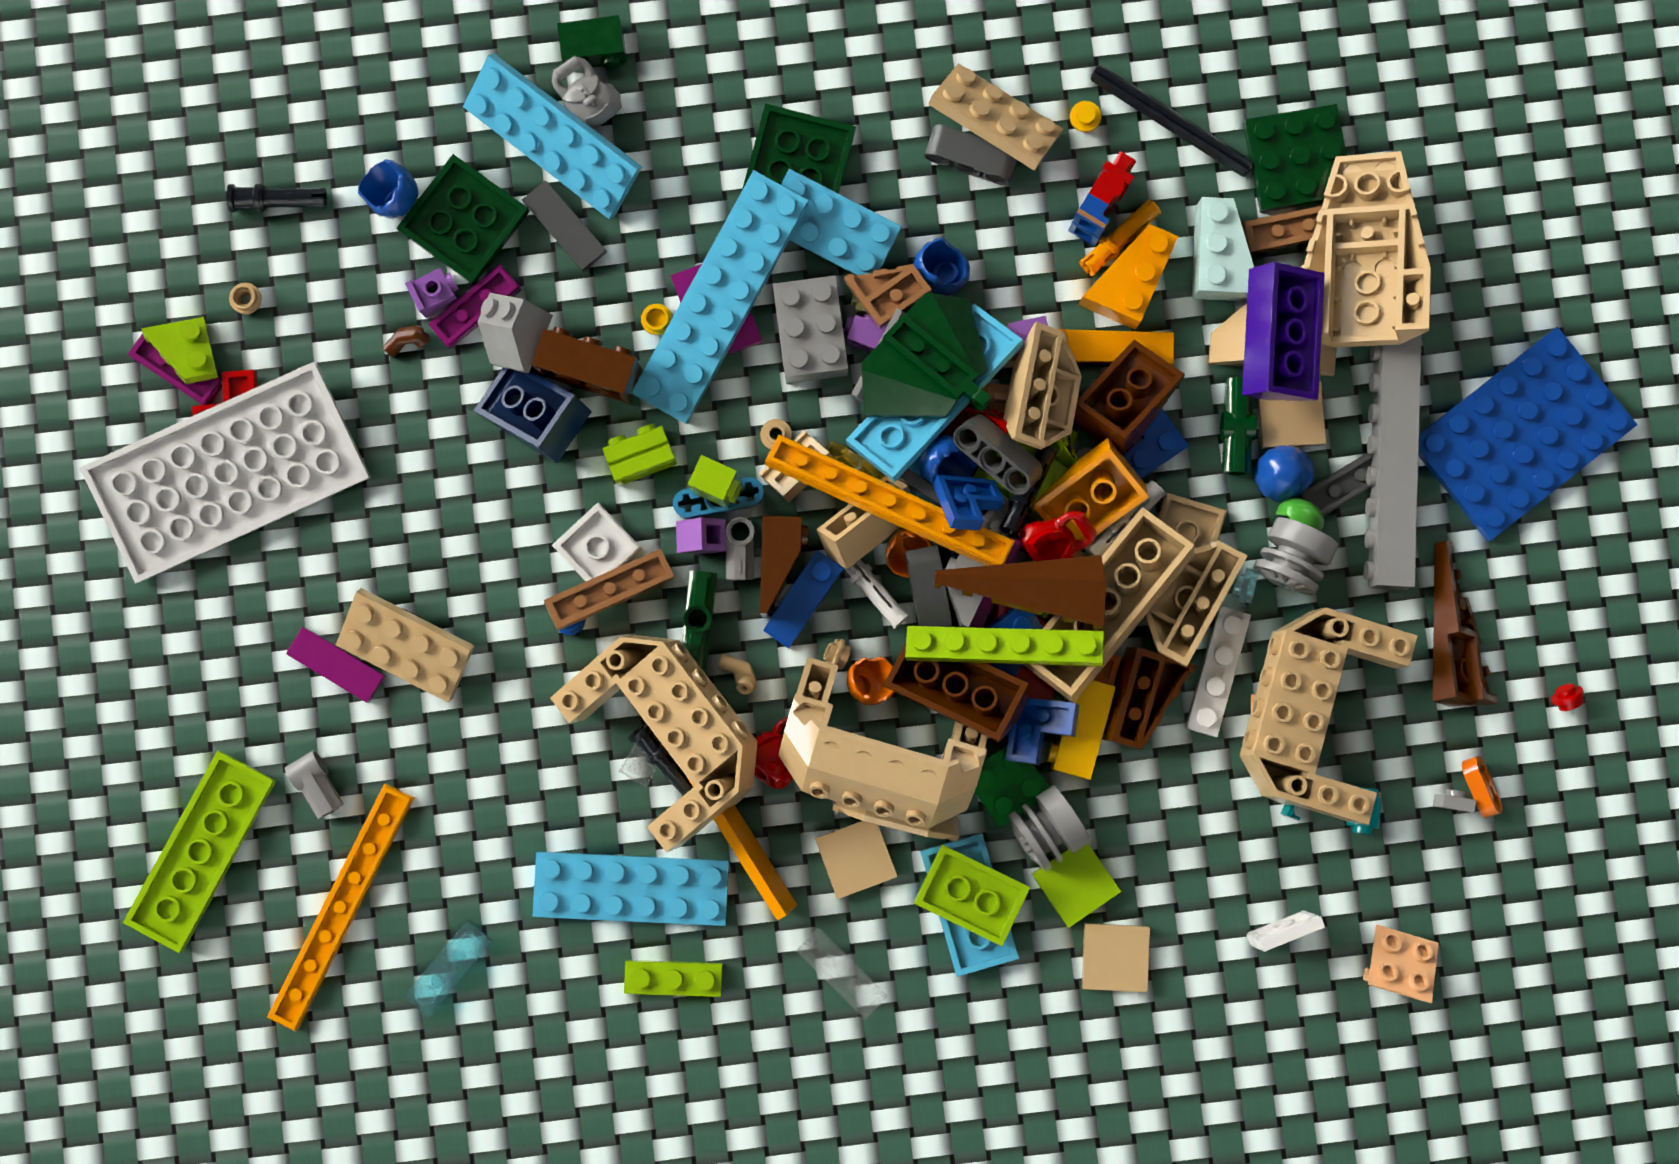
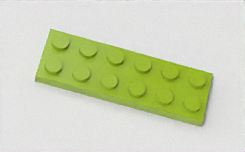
(199, 851)

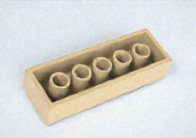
(1137, 573)

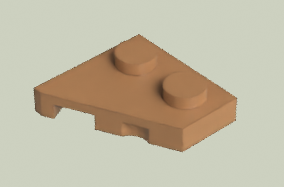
(888, 290)

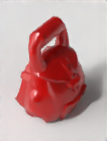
(1054, 538)
(768, 764)

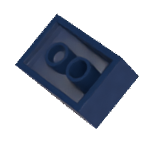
(534, 411)

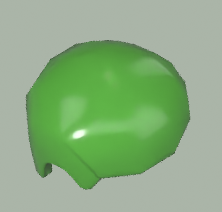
(1302, 511)

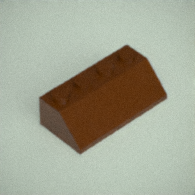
(962, 691)

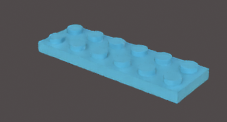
(552, 136)
(897, 442)
(631, 888)

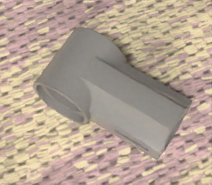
(740, 553)
(310, 777)

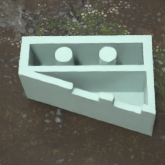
(1220, 252)

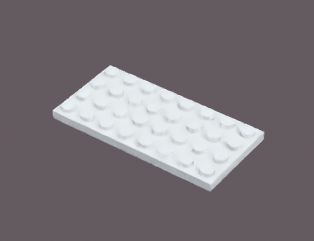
(225, 472)

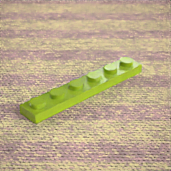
(1005, 645)

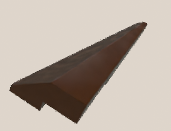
(1057, 586)
(1457, 662)

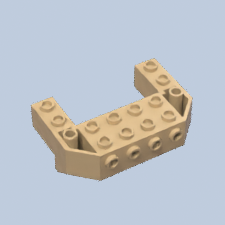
(1297, 703)
(683, 714)
(872, 772)

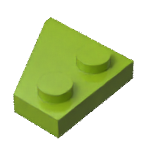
(185, 348)

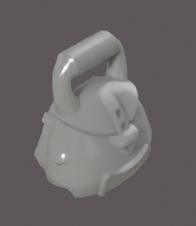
(588, 96)

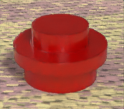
(1568, 697)

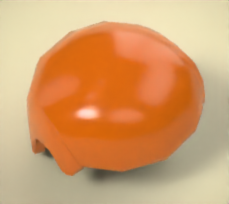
(897, 545)
(867, 678)

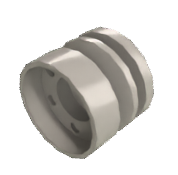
(1297, 552)
(1049, 828)

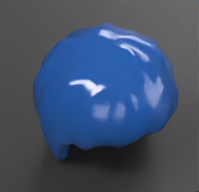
(388, 189)
(942, 267)
(945, 458)
(1284, 473)

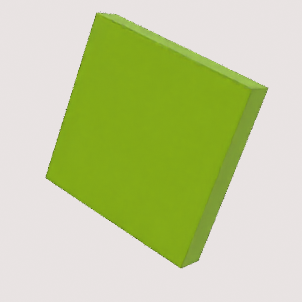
(1076, 884)

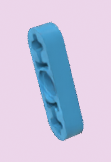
(697, 509)

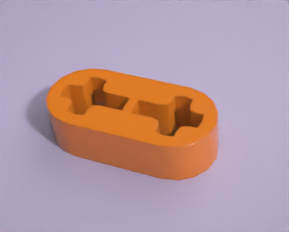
(1482, 787)

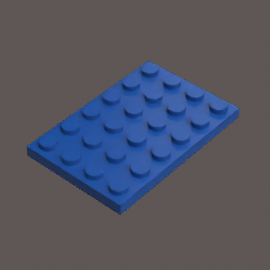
(1523, 434)

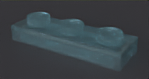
(448, 968)

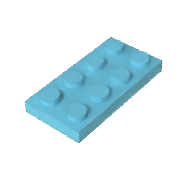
(840, 228)
(968, 950)

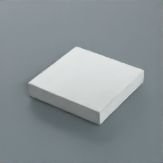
(596, 544)
(1285, 930)

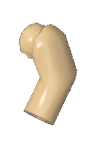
(742, 673)

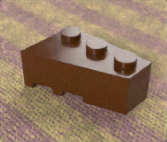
(1142, 695)

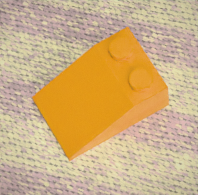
(1098, 485)

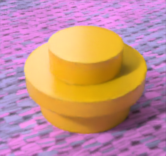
(1085, 116)
(656, 319)

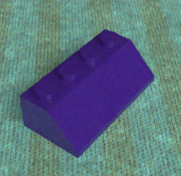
(1283, 333)

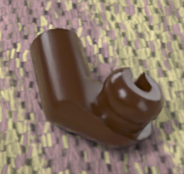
(403, 336)

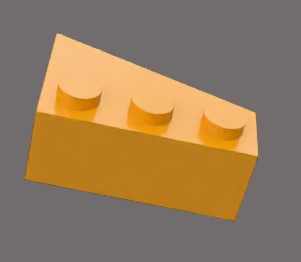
(1132, 279)

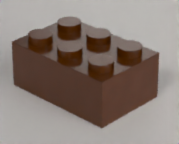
(587, 364)

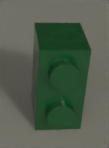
(595, 40)

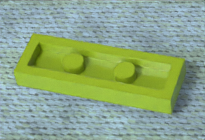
(673, 978)

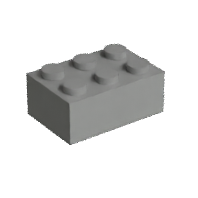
(810, 329)

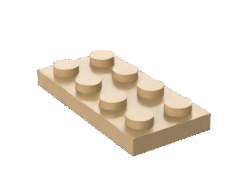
(995, 116)
(404, 645)

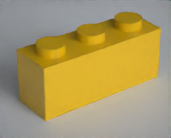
(1079, 753)

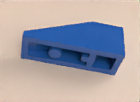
(803, 599)

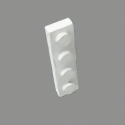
(1217, 671)

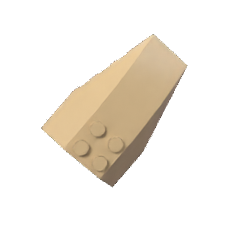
(1370, 254)

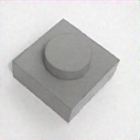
(1454, 800)

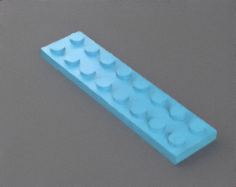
(720, 297)

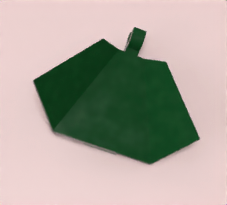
(926, 362)

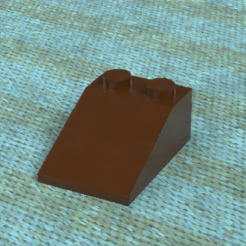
(1127, 397)
(781, 552)

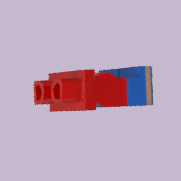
(1108, 189)

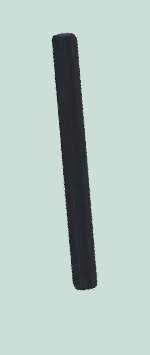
(1171, 120)

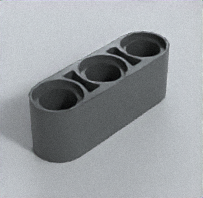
(969, 155)
(1013, 456)
(929, 602)

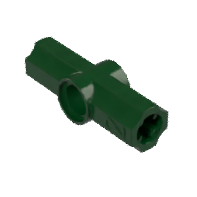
(1237, 429)
(699, 598)

